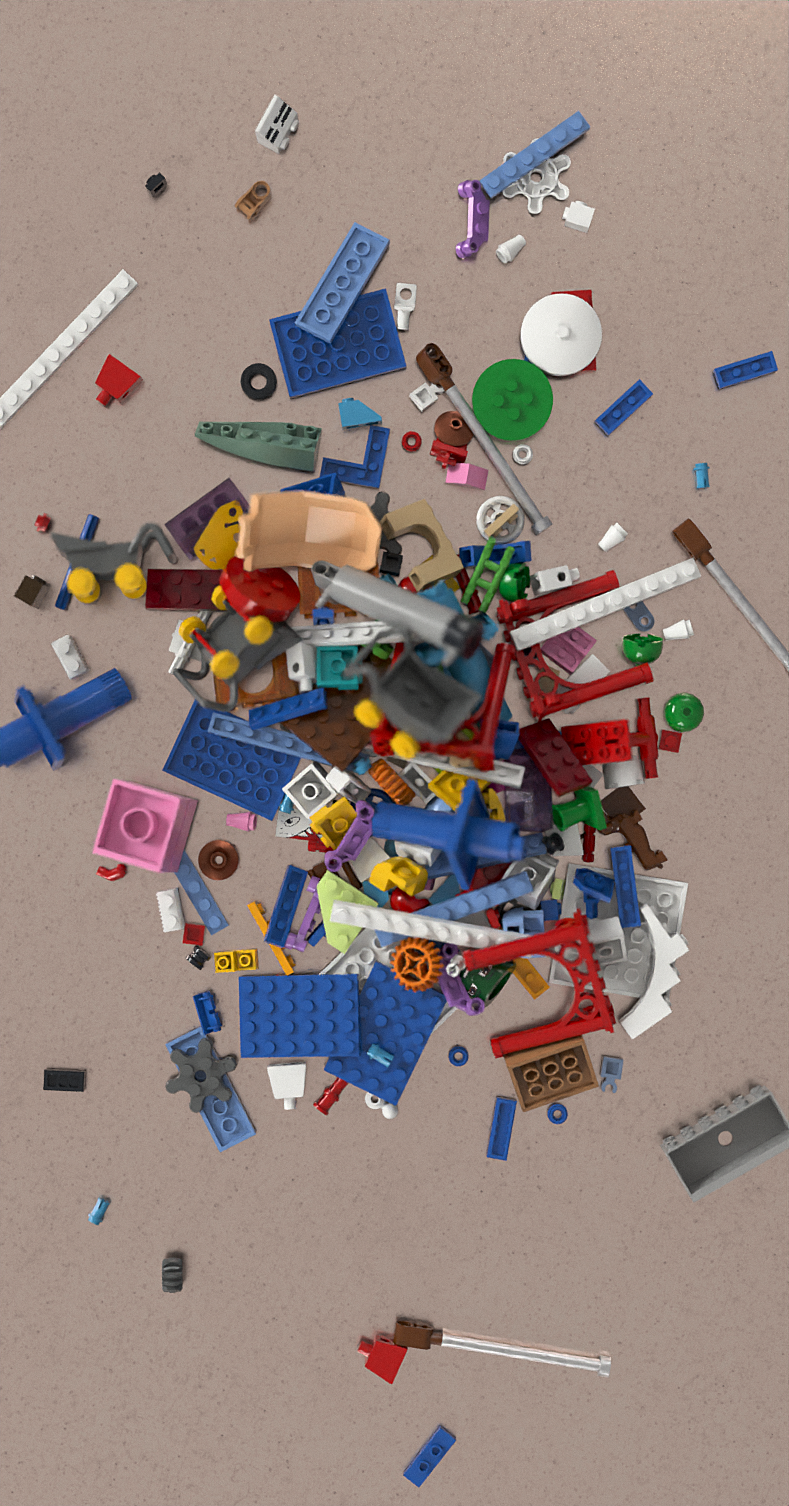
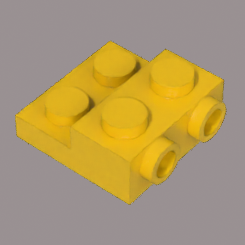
(333, 822)

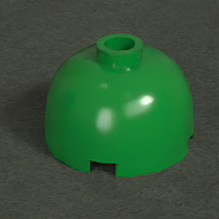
(514, 582)
(641, 648)
(683, 712)

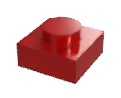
(670, 741)
(194, 934)

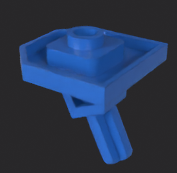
(594, 888)

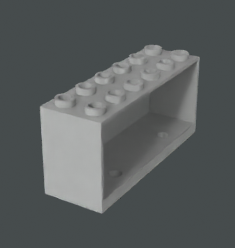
(757, 1133)

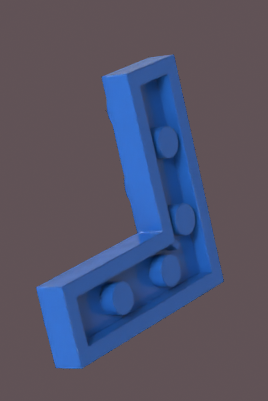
(371, 471)

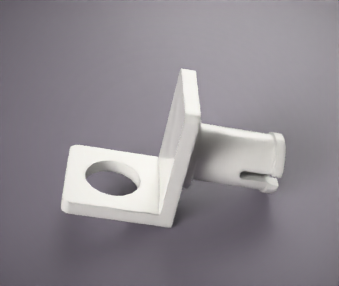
(404, 306)

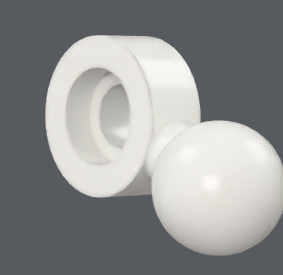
(389, 1110)

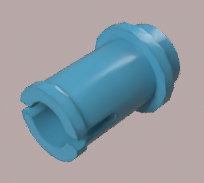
(702, 475)
(286, 805)
(379, 1054)
(98, 1211)

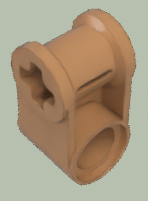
(254, 201)

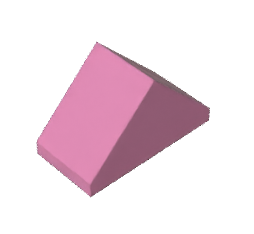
(467, 475)

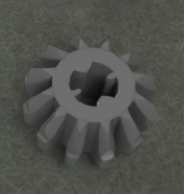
(172, 1275)

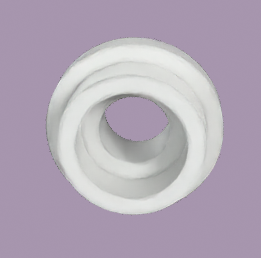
(529, 454)

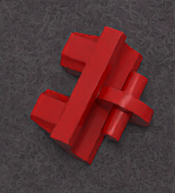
(448, 454)

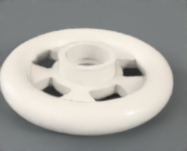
(495, 503)

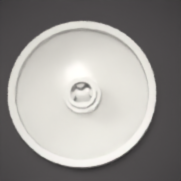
(561, 334)

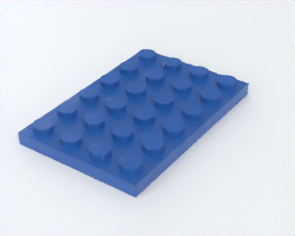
(361, 348)
(228, 767)
(299, 1016)
(396, 1022)

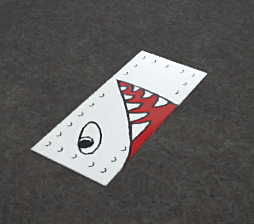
(295, 826)

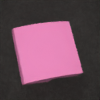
(568, 648)

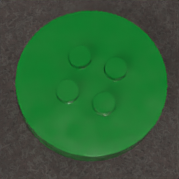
(512, 400)

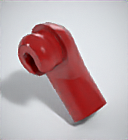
(113, 874)

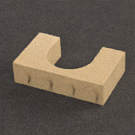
(420, 519)

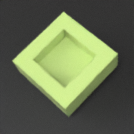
(557, 888)

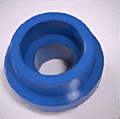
(458, 1062)
(557, 1120)

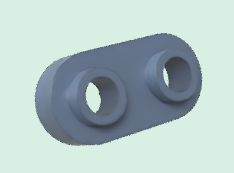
(635, 616)

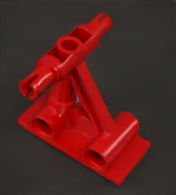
(613, 741)

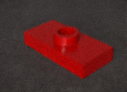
(493, 917)

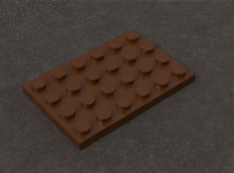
(336, 730)

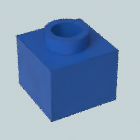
(551, 909)

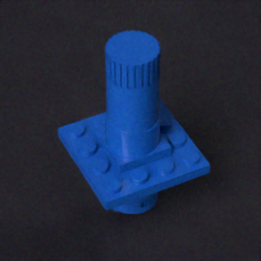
(46, 724)
(460, 834)

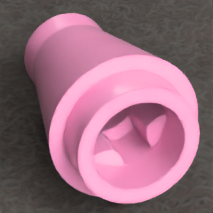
(243, 821)

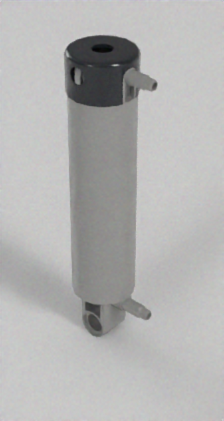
(398, 607)

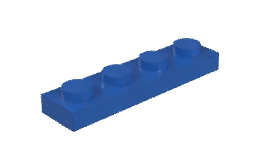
(287, 708)
(625, 886)
(285, 906)

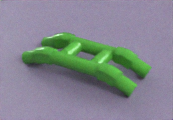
(476, 580)

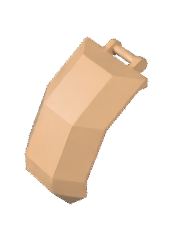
(306, 529)

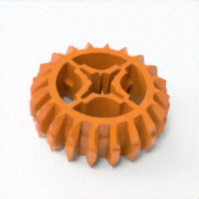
(391, 782)
(427, 976)

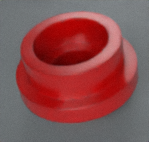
(411, 448)
(42, 522)

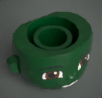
(487, 981)

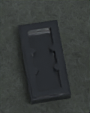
(64, 1080)

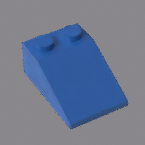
(327, 485)

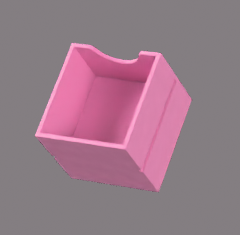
(145, 826)

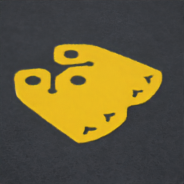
(219, 540)

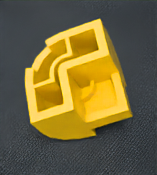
(401, 873)

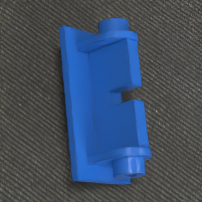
(205, 1008)

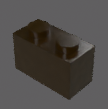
(32, 591)

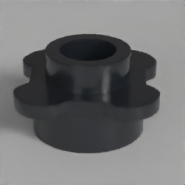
(557, 839)

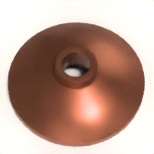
(448, 433)
(208, 864)

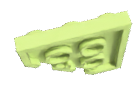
(335, 888)

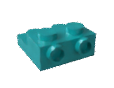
(332, 663)

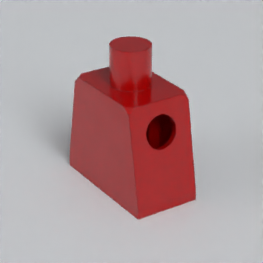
(116, 381)
(383, 1357)

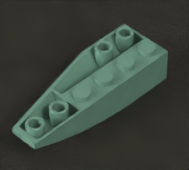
(265, 442)

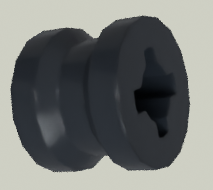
(198, 957)

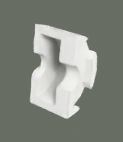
(623, 773)

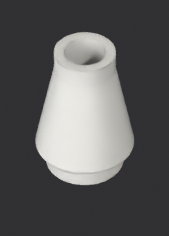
(510, 248)
(613, 537)
(680, 630)

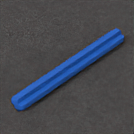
(87, 534)

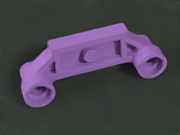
(477, 218)
(353, 840)
(297, 941)
(453, 987)

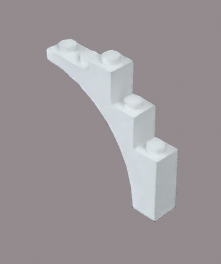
(666, 949)

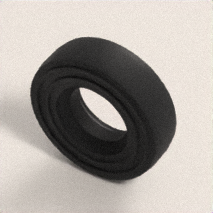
(258, 394)

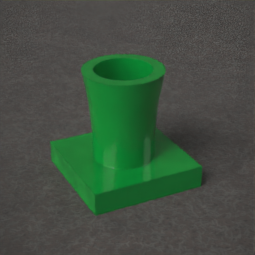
(585, 809)

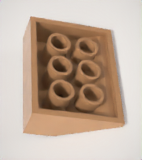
(551, 1072)

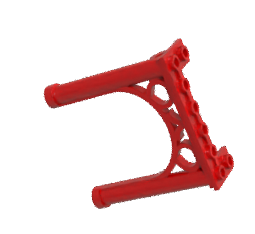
(580, 693)
(482, 752)
(566, 933)

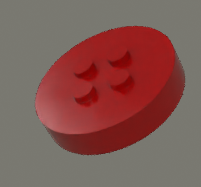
(261, 592)

